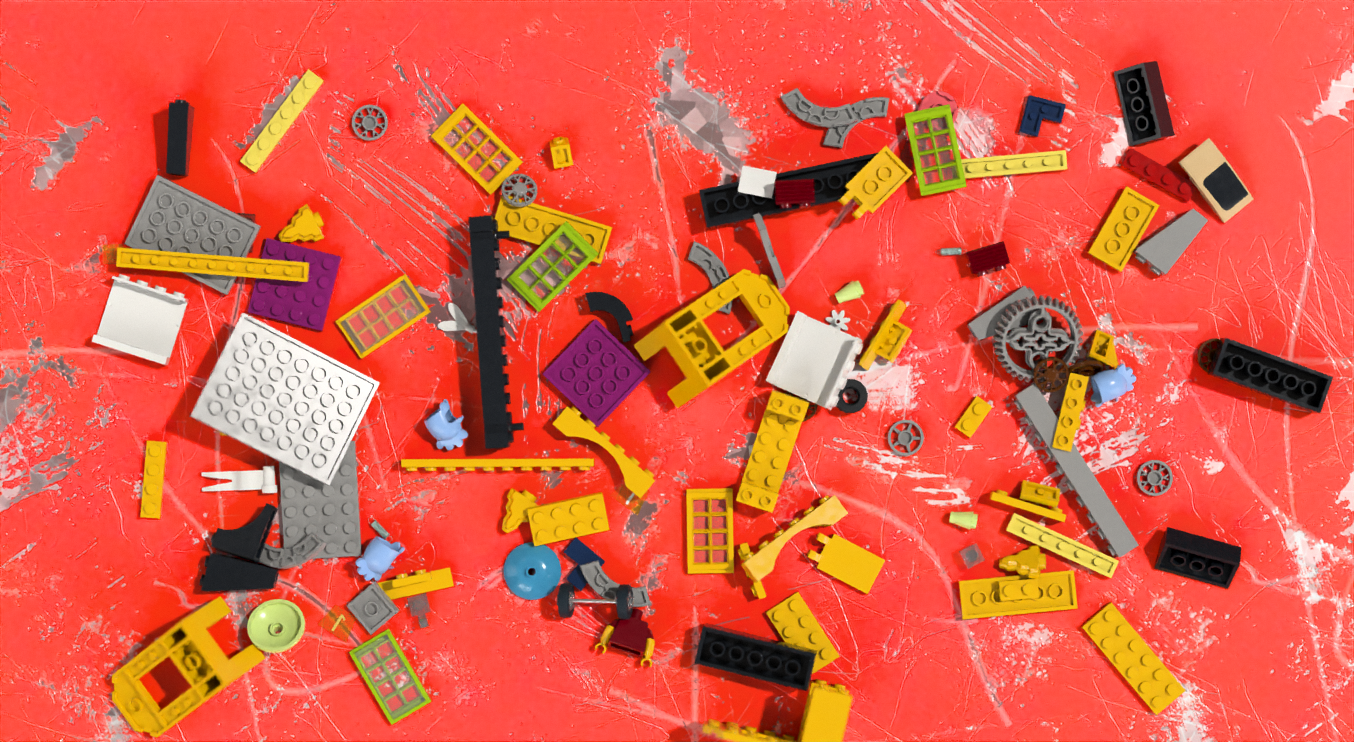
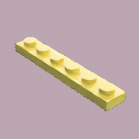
(282, 121)
(1014, 164)
(1062, 545)

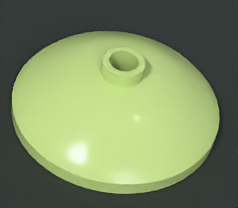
(274, 616)

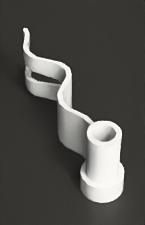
(245, 480)

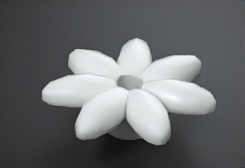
(834, 324)

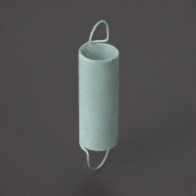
(951, 251)
(380, 529)

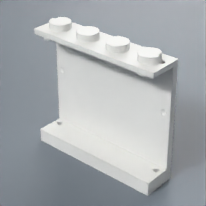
(141, 319)
(814, 361)

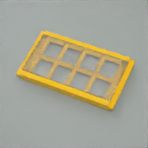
(476, 149)
(383, 316)
(710, 530)

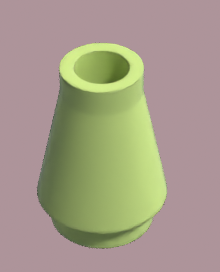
(850, 291)
(964, 519)

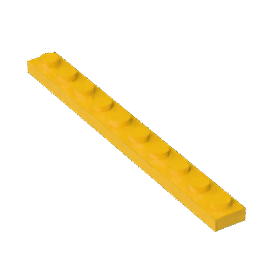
(212, 264)
(489, 464)

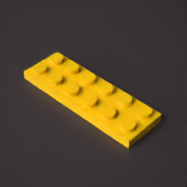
(538, 223)
(981, 596)
(1133, 658)

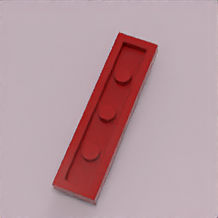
(1158, 174)

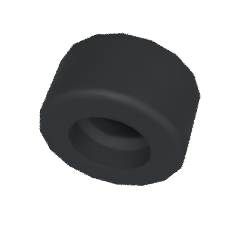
(859, 403)

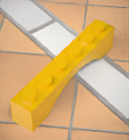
(573, 425)
(763, 561)

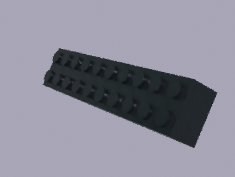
(727, 206)

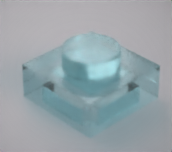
(971, 555)

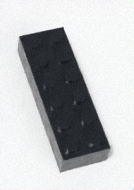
(1270, 375)
(756, 656)

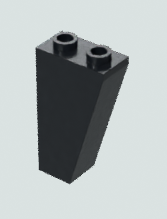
(179, 137)
(236, 574)

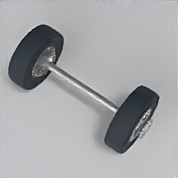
(566, 601)

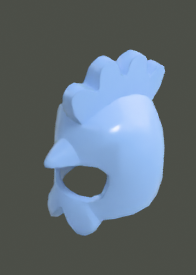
(1111, 384)
(446, 427)
(378, 558)

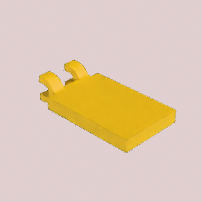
(876, 182)
(847, 562)

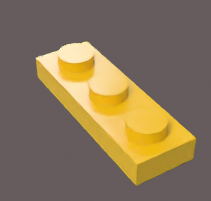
(757, 588)

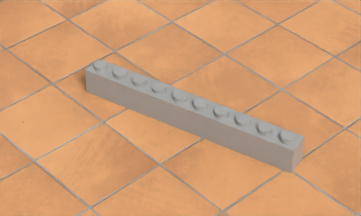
(1077, 472)

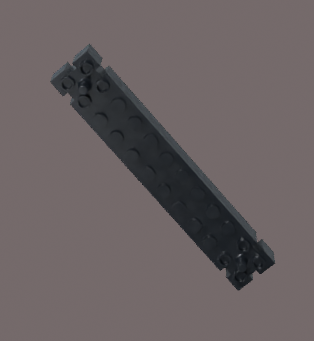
(489, 324)

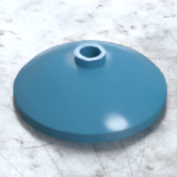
(545, 564)

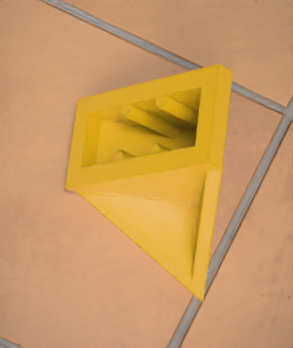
(1103, 349)

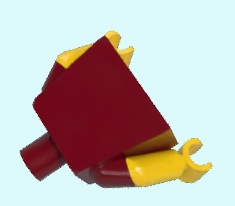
(629, 636)

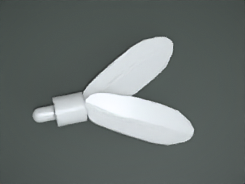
(461, 322)

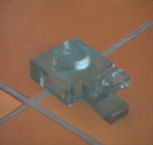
(419, 607)

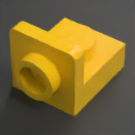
(561, 152)

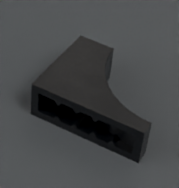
(246, 541)

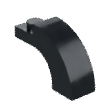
(605, 302)

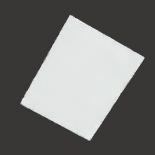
(757, 181)

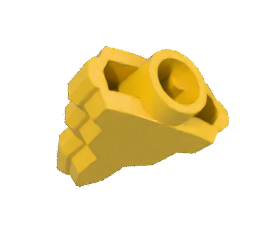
(303, 226)
(517, 509)
(1025, 562)

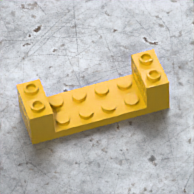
(772, 450)

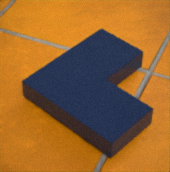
(1039, 109)
(580, 554)

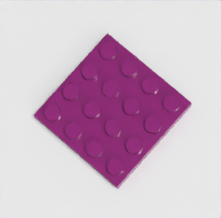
(296, 301)
(596, 372)

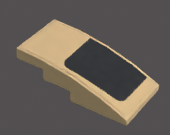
(1216, 180)

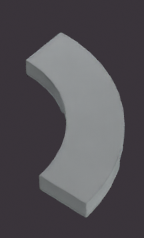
(863, 110)
(818, 115)
(762, 230)
(712, 266)
(292, 557)
(608, 588)

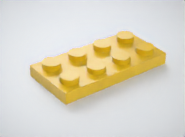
(1123, 229)
(568, 518)
(799, 627)

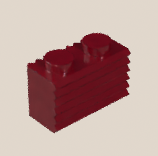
(794, 192)
(988, 258)

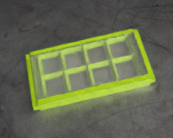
(935, 150)
(552, 266)
(390, 676)

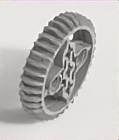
(1033, 332)

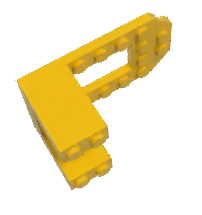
(696, 347)
(196, 658)
(822, 719)

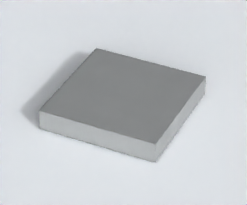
(373, 608)

